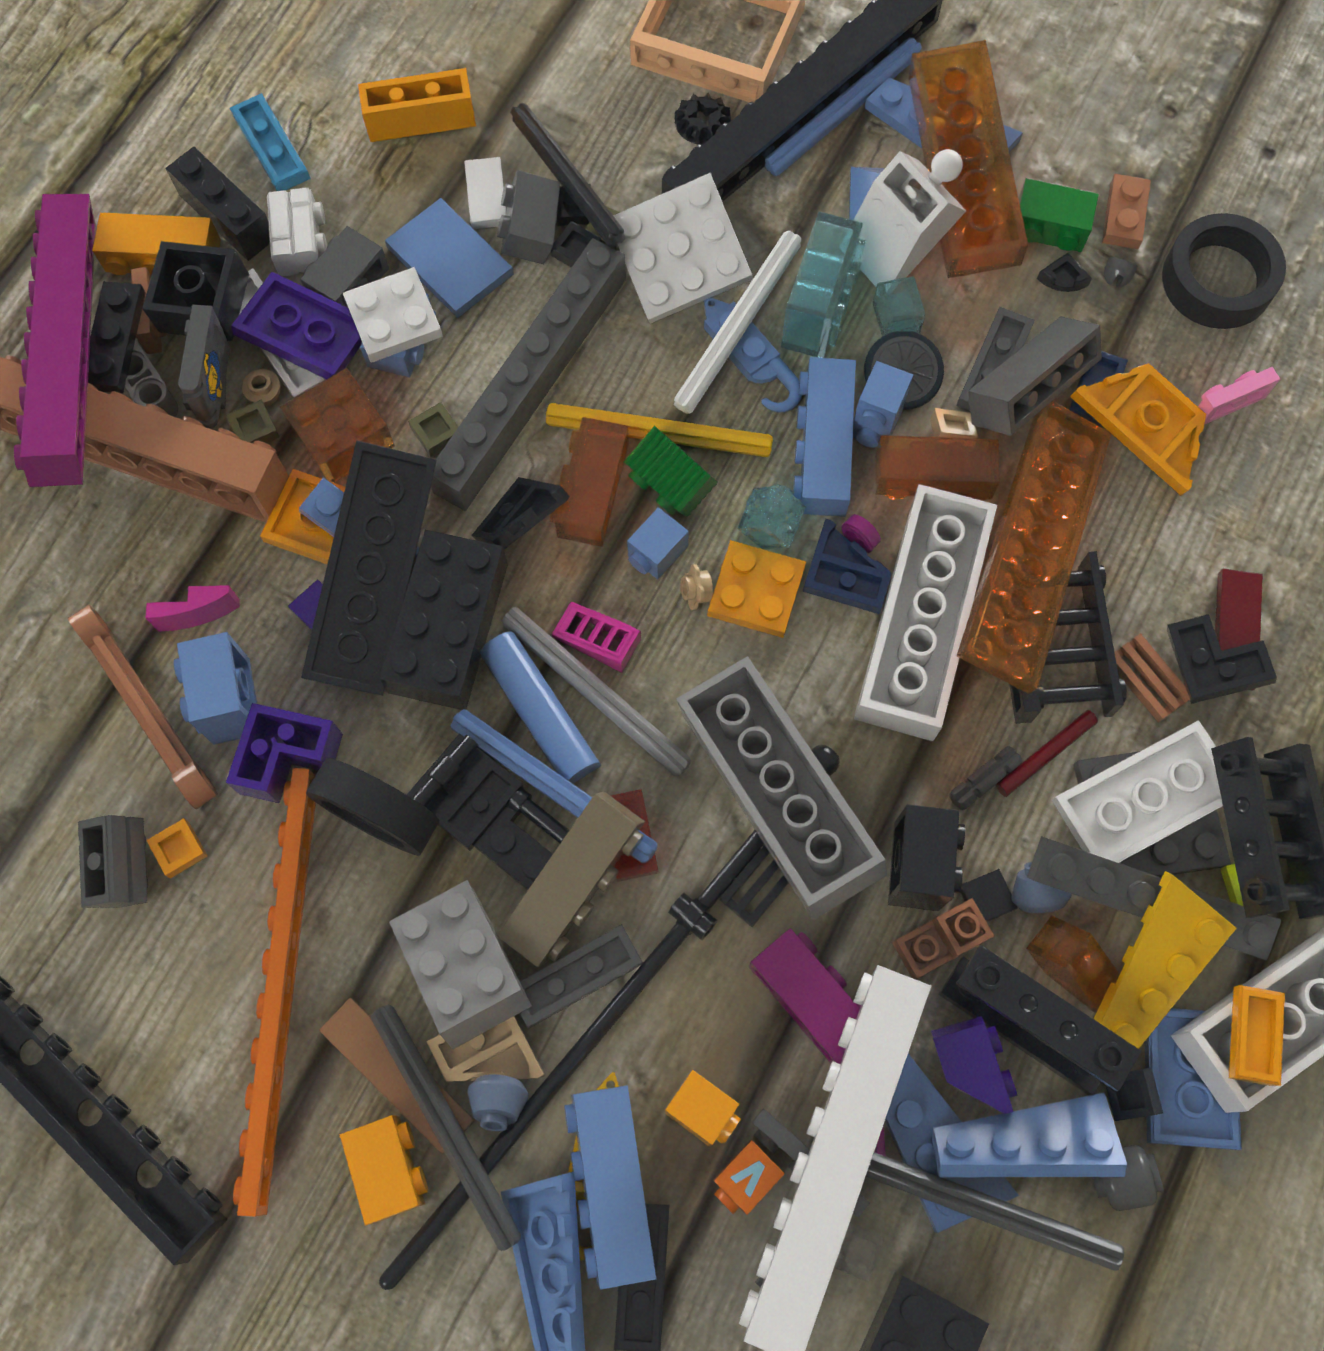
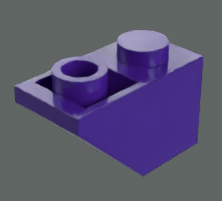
(971, 1065)

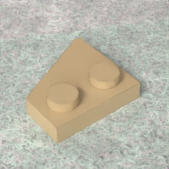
(496, 1051)

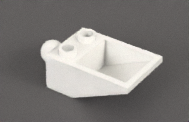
(904, 221)

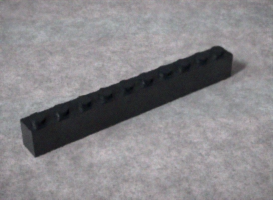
(762, 126)

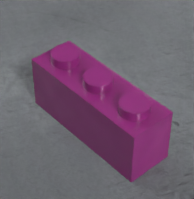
(807, 990)

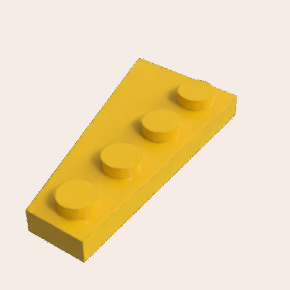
(1170, 952)

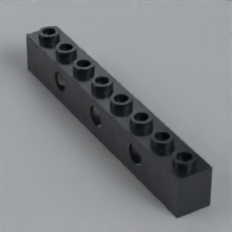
(173, 1212)

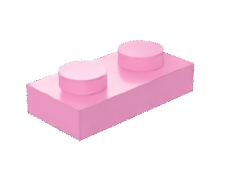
(1243, 392)

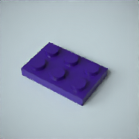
(299, 326)

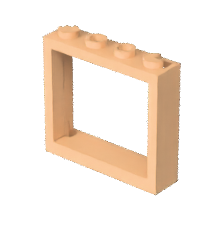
(706, 68)

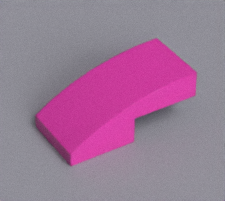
(202, 606)

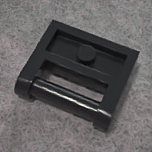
(515, 849)

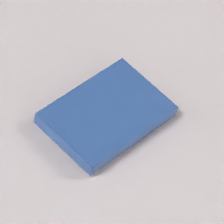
(449, 257)
(1189, 1109)

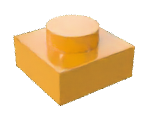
(176, 848)

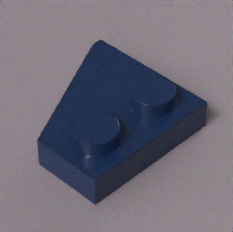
(846, 572)

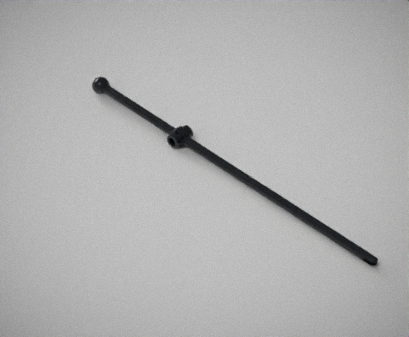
(691, 918)

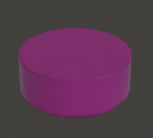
(861, 531)

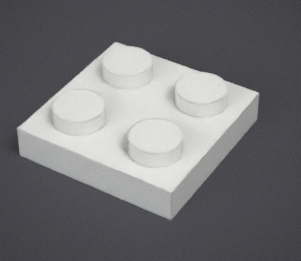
(392, 314)

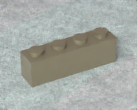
(571, 879)

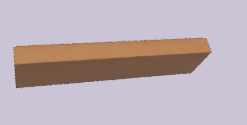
(362, 1045)

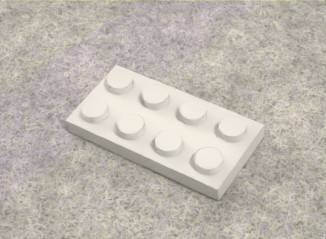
(1144, 796)

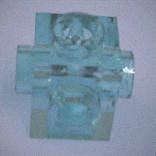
(772, 517)

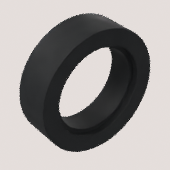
(1240, 235)
(373, 806)

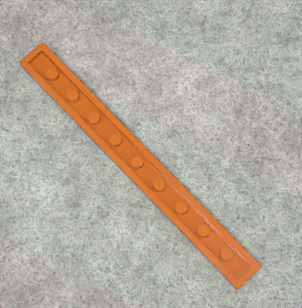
(275, 1005)

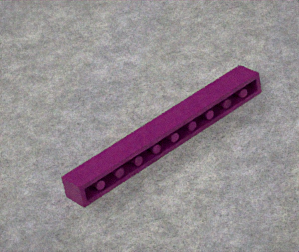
(58, 344)

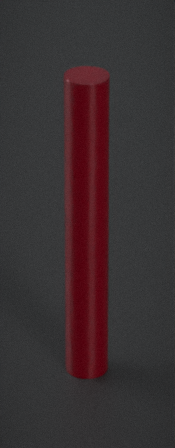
(1046, 753)

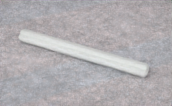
(737, 322)

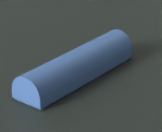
(539, 707)

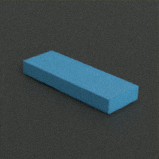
(270, 143)

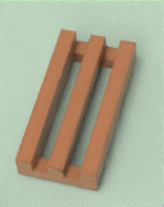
(1161, 670)

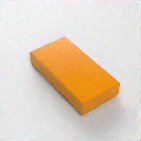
(1257, 1035)

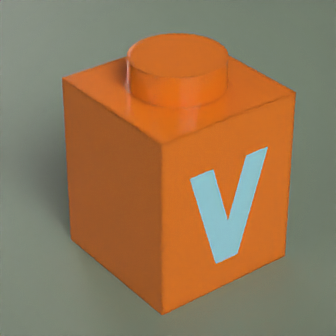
(746, 1179)

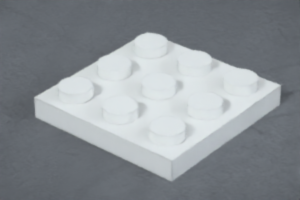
(681, 248)

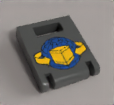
(204, 364)

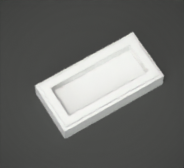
(484, 192)

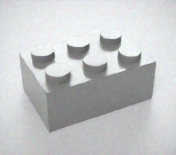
(459, 965)

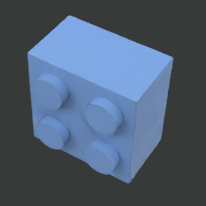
(215, 686)

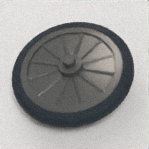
(914, 355)

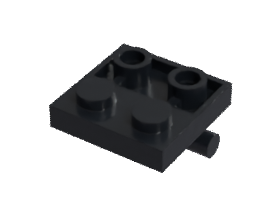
(465, 790)

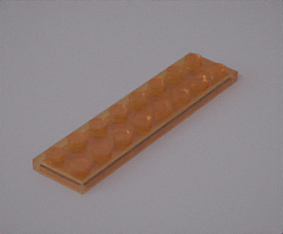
(1035, 548)

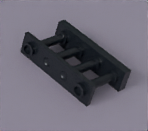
(1110, 688)
(1300, 819)
(1039, 1022)

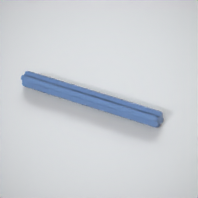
(840, 108)
(534, 772)

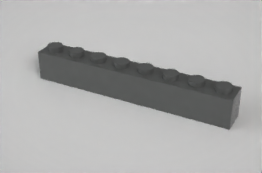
(528, 374)

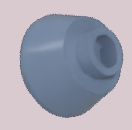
(1035, 896)
(497, 1100)

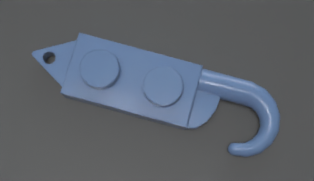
(754, 355)

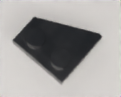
(519, 511)

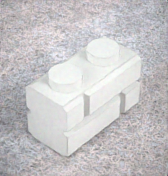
(295, 230)

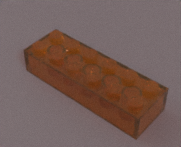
(961, 112)

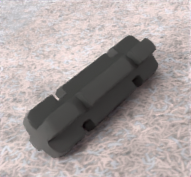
(985, 778)

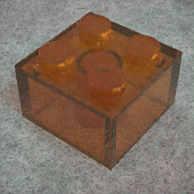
(331, 420)

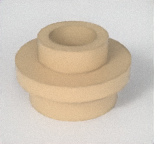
(268, 394)

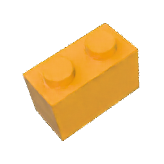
(384, 1168)

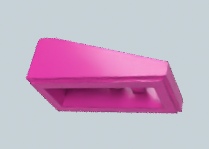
(616, 660)

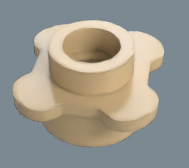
(696, 587)

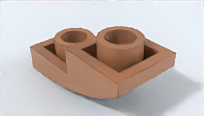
(943, 939)

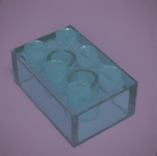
(823, 285)

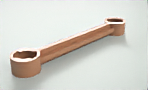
(185, 771)

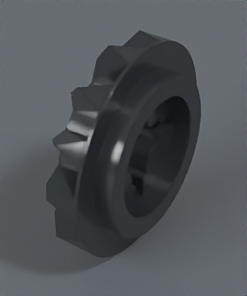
(693, 128)

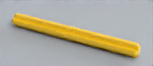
(679, 432)

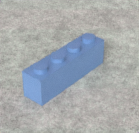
(826, 436)
(612, 1188)

